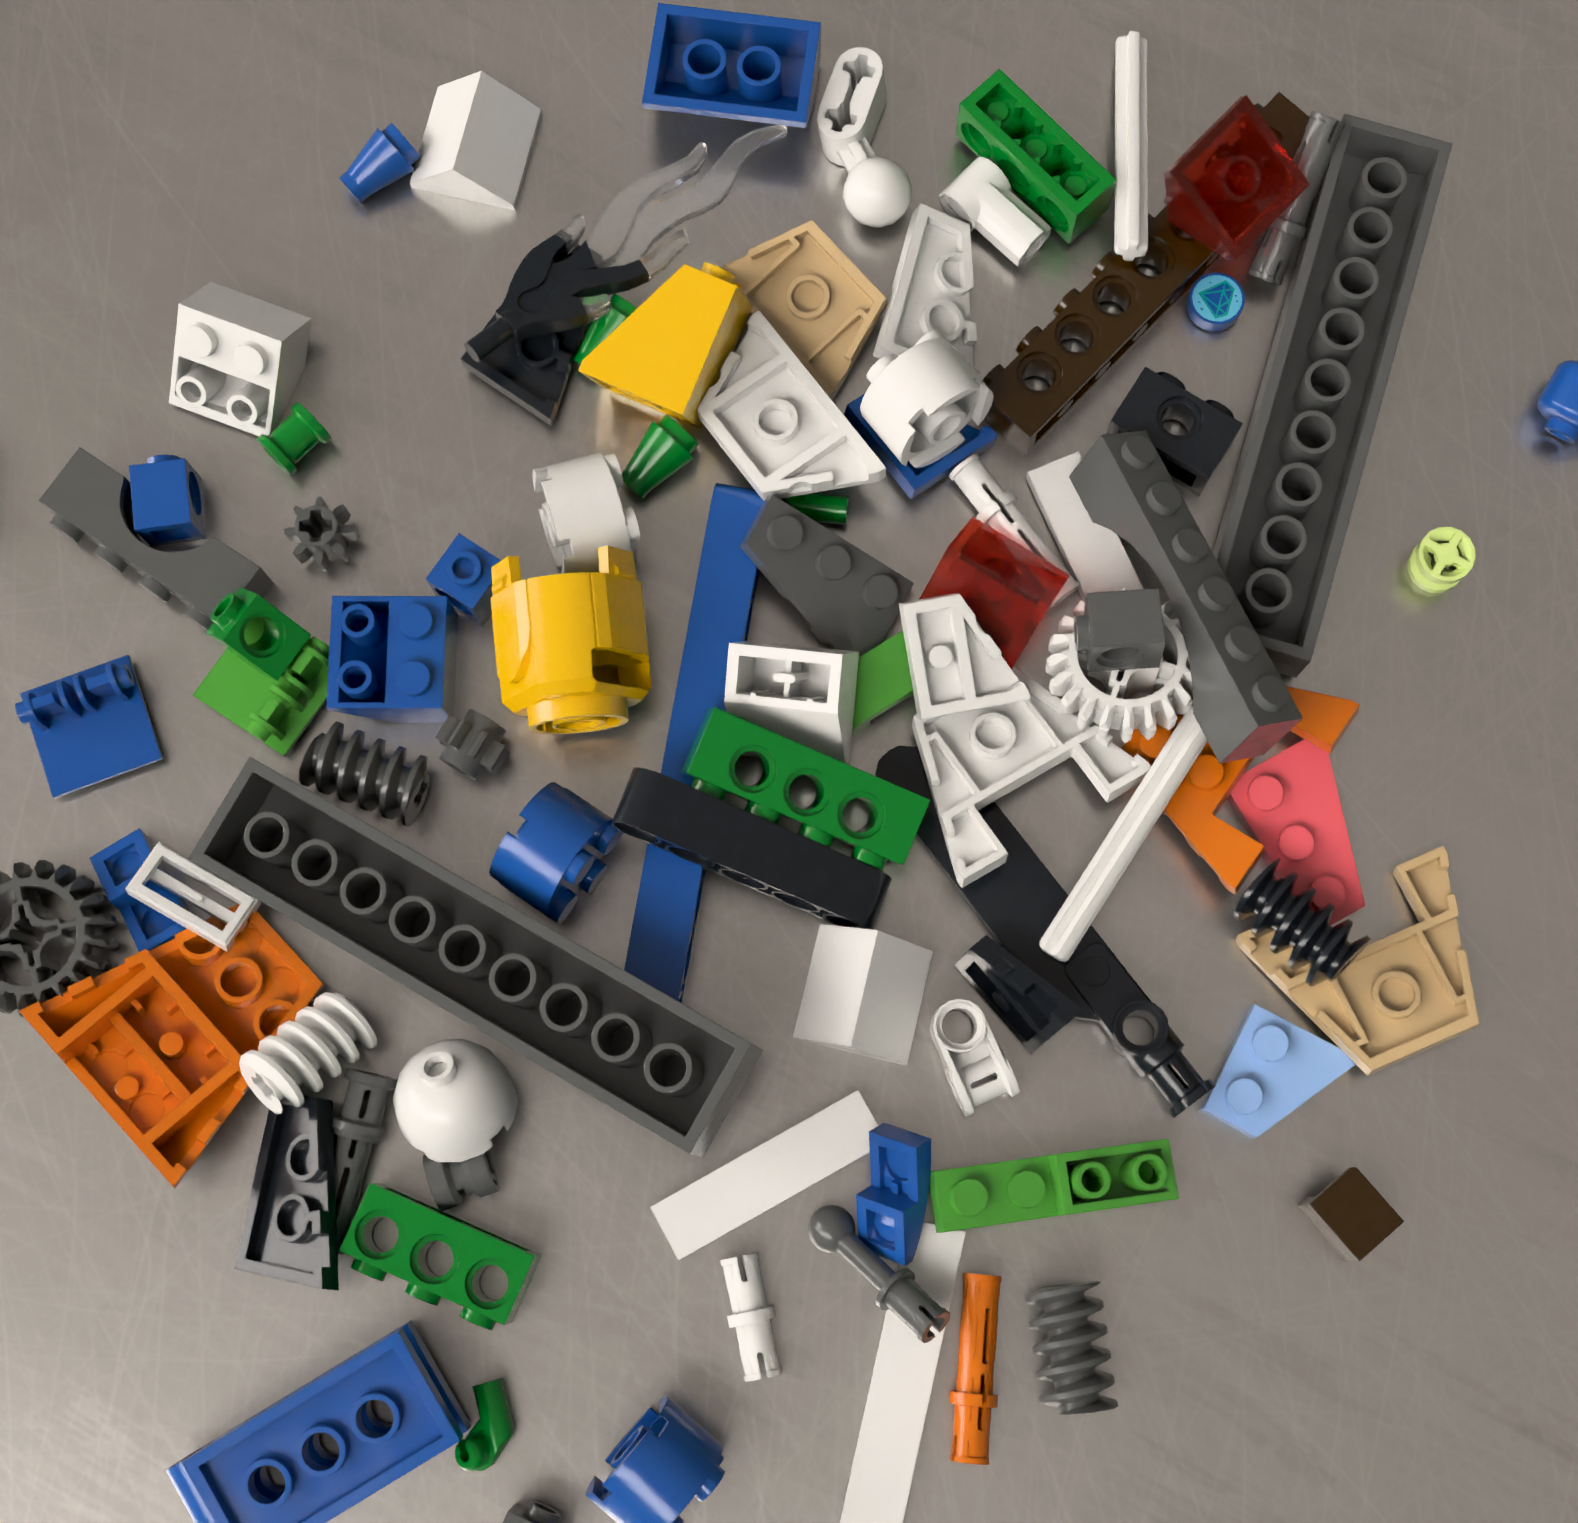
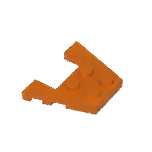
(1210, 783)

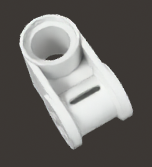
(972, 1059)

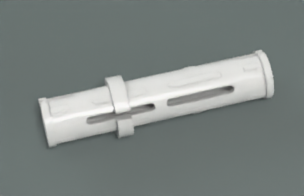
(999, 512)

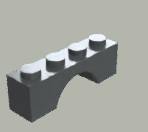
(97, 504)

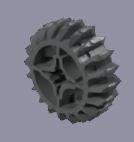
(23, 898)

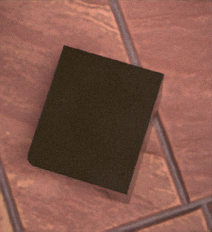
(1351, 1215)

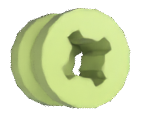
(1450, 550)

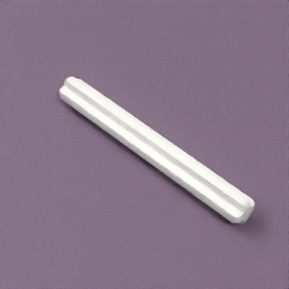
(1131, 147)
(1124, 839)

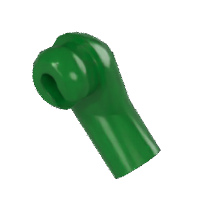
(821, 507)
(490, 1432)

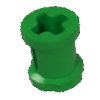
(294, 438)

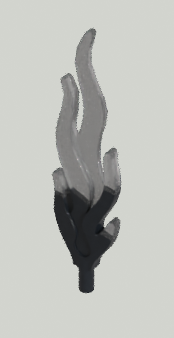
(569, 293)

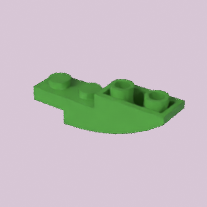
(1052, 1185)

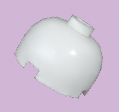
(454, 1100)

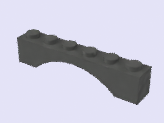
(1234, 681)

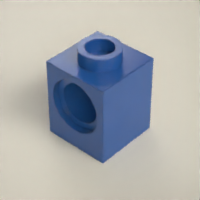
(167, 501)
(465, 578)

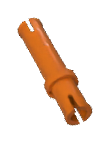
(975, 1369)

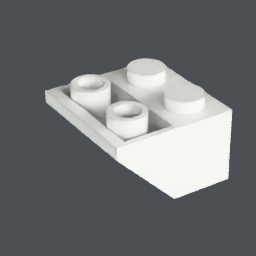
(237, 358)
(795, 693)

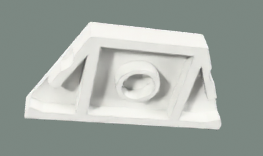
(782, 422)

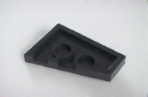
(531, 370)
(293, 1199)

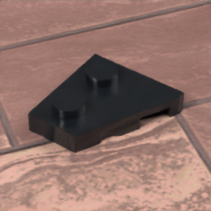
(1016, 993)

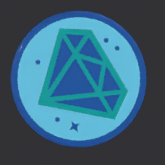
(1215, 302)

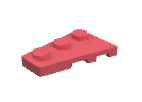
(1298, 817)

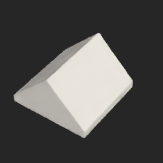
(477, 142)
(863, 992)

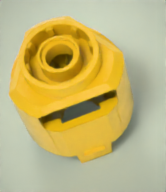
(571, 644)

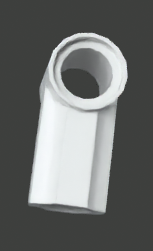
(986, 202)

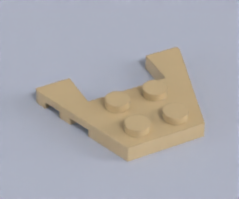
(811, 300)
(1399, 990)

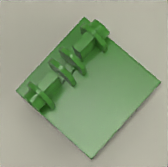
(266, 707)

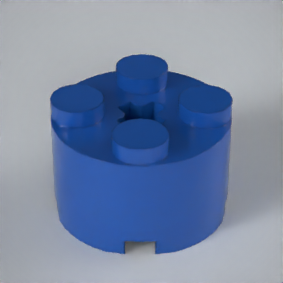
(555, 851)
(659, 1468)

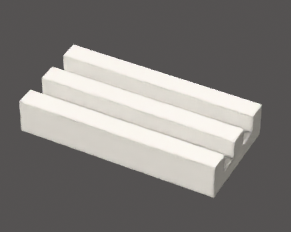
(235, 921)

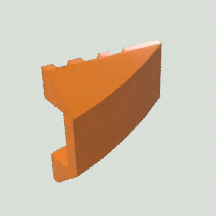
(169, 1030)

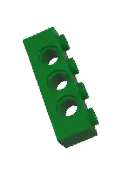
(892, 809)

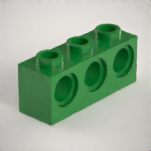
(1035, 156)
(418, 1229)

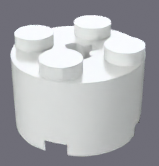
(924, 400)
(584, 511)

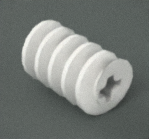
(305, 1048)

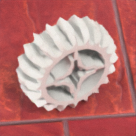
(1112, 709)

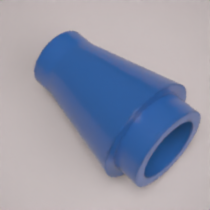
(380, 163)

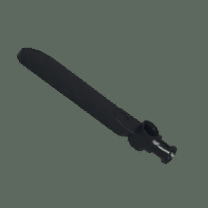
(1018, 907)

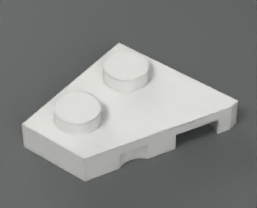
(953, 659)

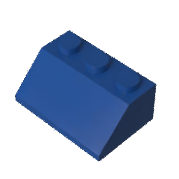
(733, 65)

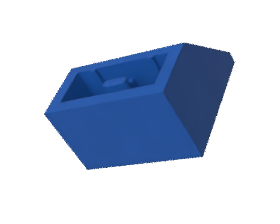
(393, 658)

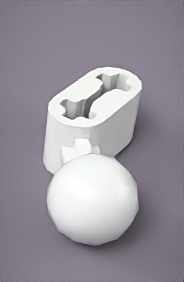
(876, 186)

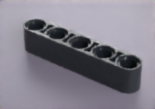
(750, 850)

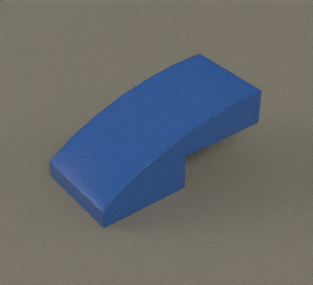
(115, 870)
(896, 1202)

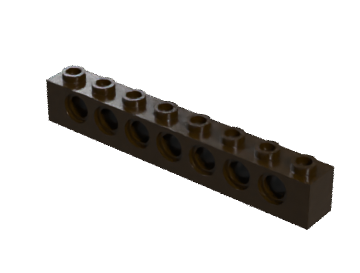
(1029, 415)

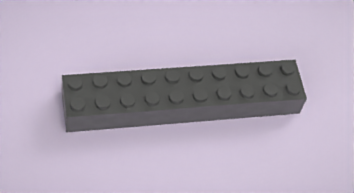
(1327, 382)
(478, 957)

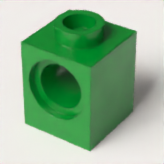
(276, 646)

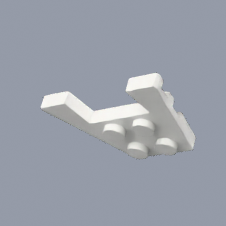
(997, 748)

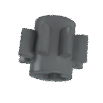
(310, 525)
(472, 744)

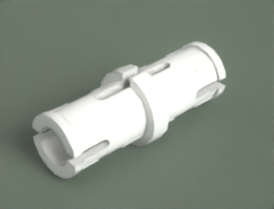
(751, 1317)

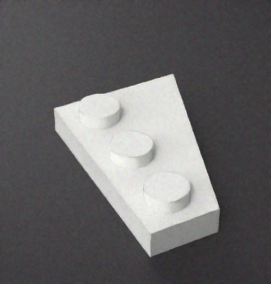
(931, 286)

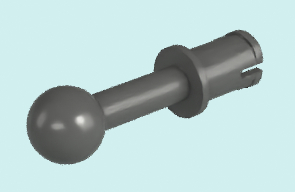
(833, 1231)

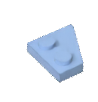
(1271, 1072)

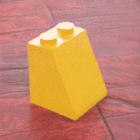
(673, 343)

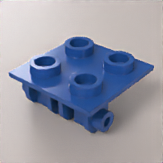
(90, 726)

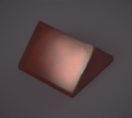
(1232, 182)
(1000, 583)

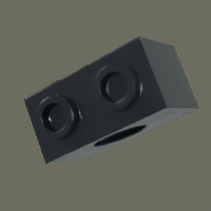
(1209, 424)

